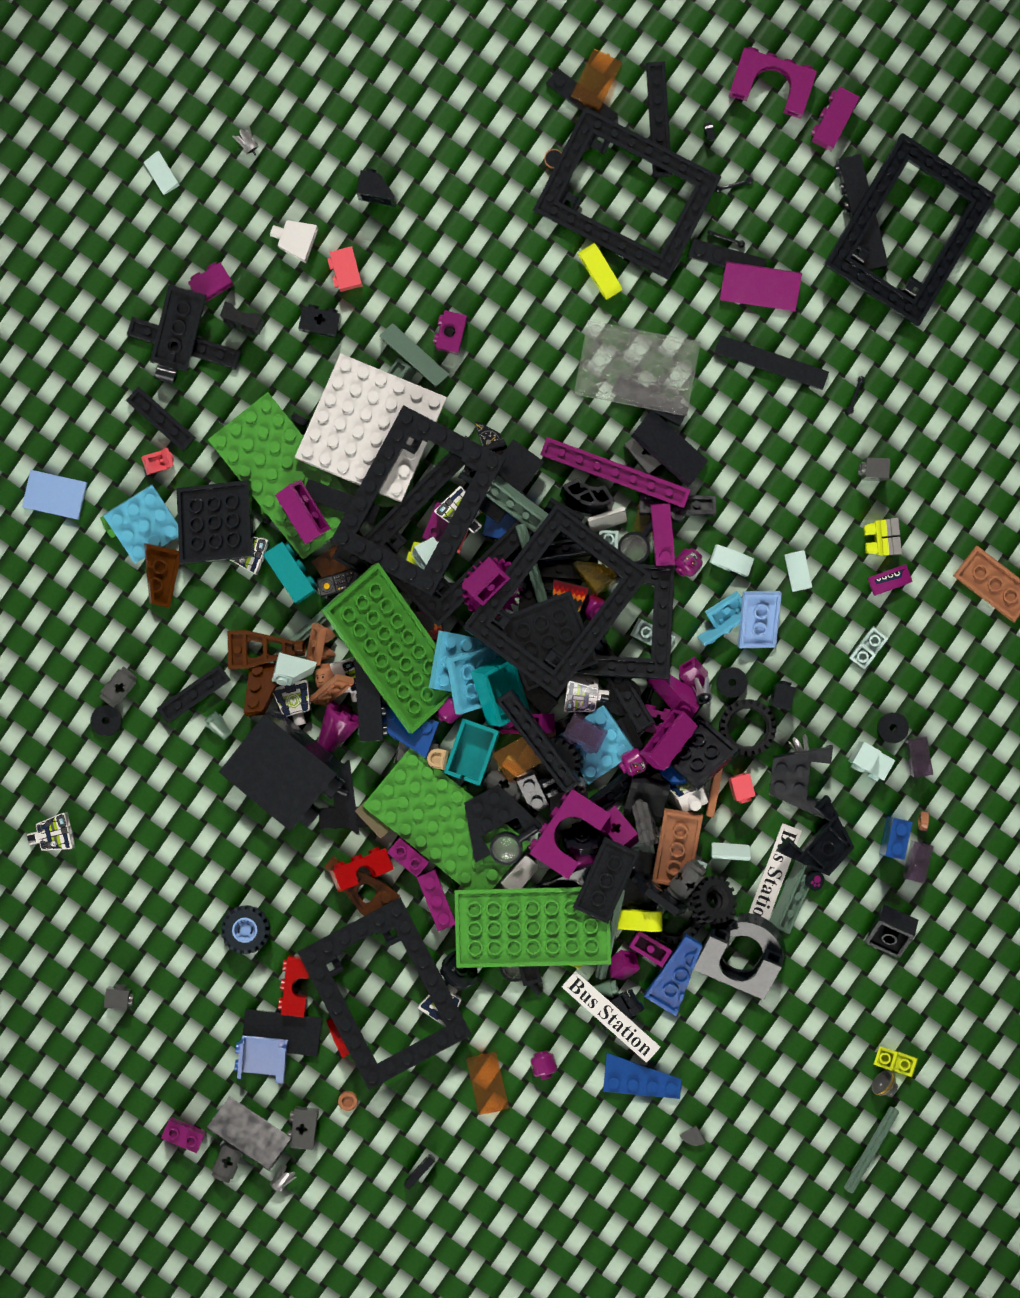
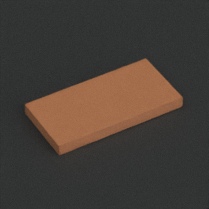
(991, 582)
(676, 844)

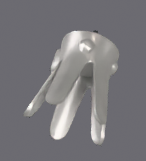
(248, 143)
(703, 694)
(798, 746)
(281, 1179)

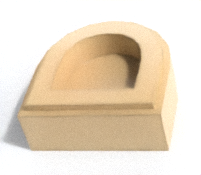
(438, 758)

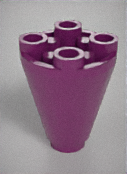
(337, 725)

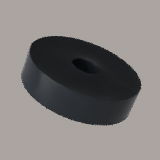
(740, 682)
(886, 721)
(98, 724)

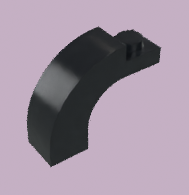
(757, 928)

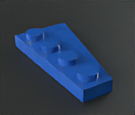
(419, 740)
(672, 980)
(636, 1079)

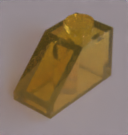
(595, 576)

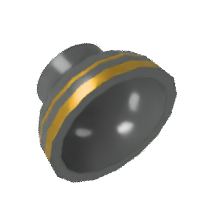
(884, 1084)

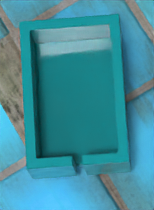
(290, 572)
(491, 683)
(472, 752)

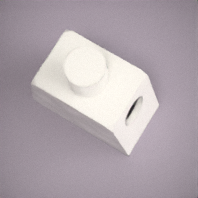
(295, 238)

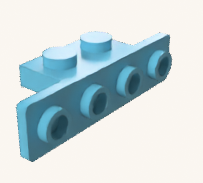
(723, 617)

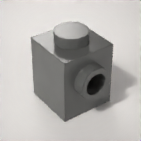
(118, 997)

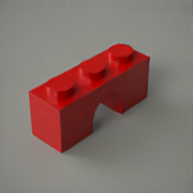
(345, 874)
(292, 1003)

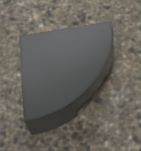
(693, 1136)

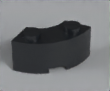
(586, 498)

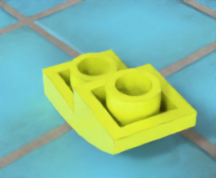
(895, 1061)

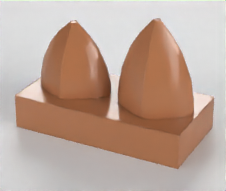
(316, 650)

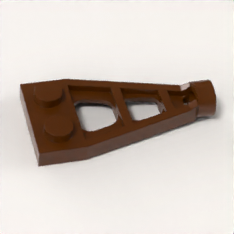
(238, 648)
(384, 894)

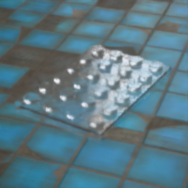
(637, 368)

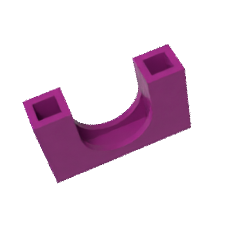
(799, 78)
(573, 806)

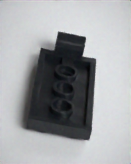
(177, 324)

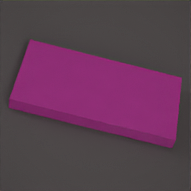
(760, 286)

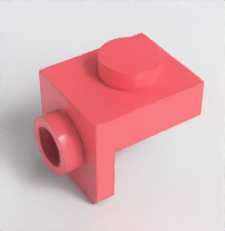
(158, 461)

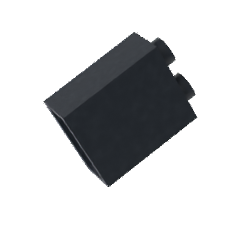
(284, 770)

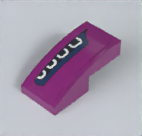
(890, 580)

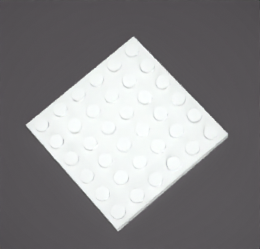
(357, 417)

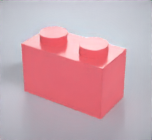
(345, 269)
(741, 787)

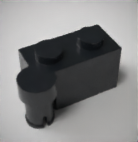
(627, 1005)

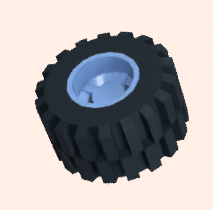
(245, 929)

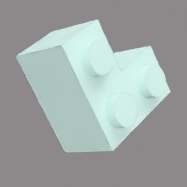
(871, 760)

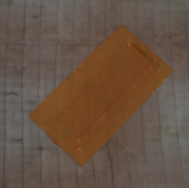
(487, 1083)

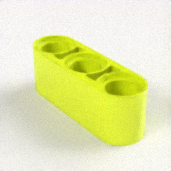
(600, 271)
(640, 920)

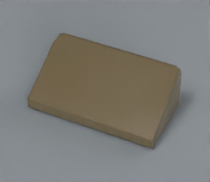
(372, 821)

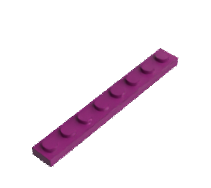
(615, 472)

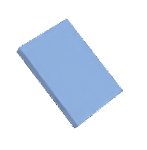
(54, 494)
(759, 619)

